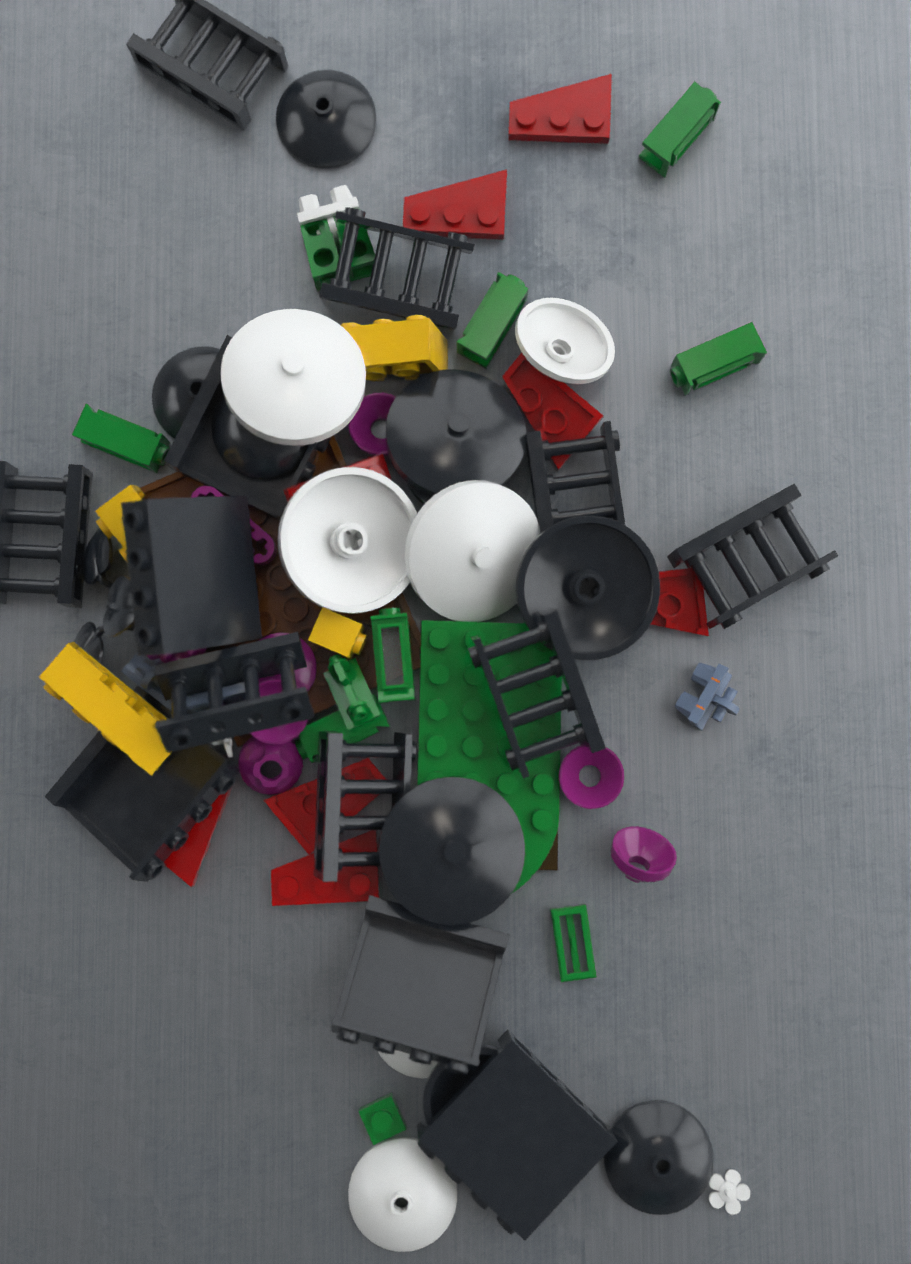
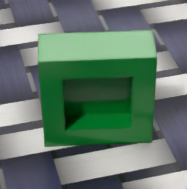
(382, 1118)

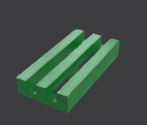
(577, 974)

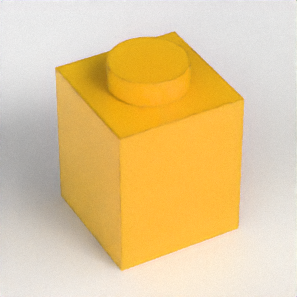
(338, 634)

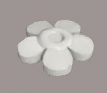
(227, 743)
(728, 1191)

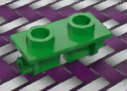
(351, 692)

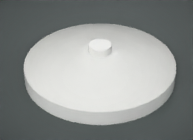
(293, 377)
(347, 539)
(469, 549)

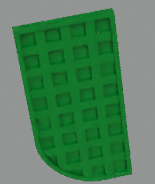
(464, 733)

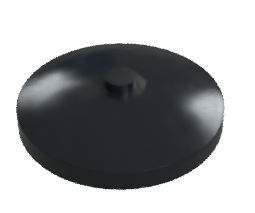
(454, 431)
(596, 579)
(451, 850)

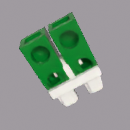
(324, 234)

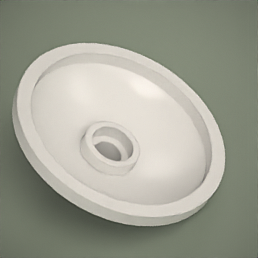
(564, 341)
(394, 1171)

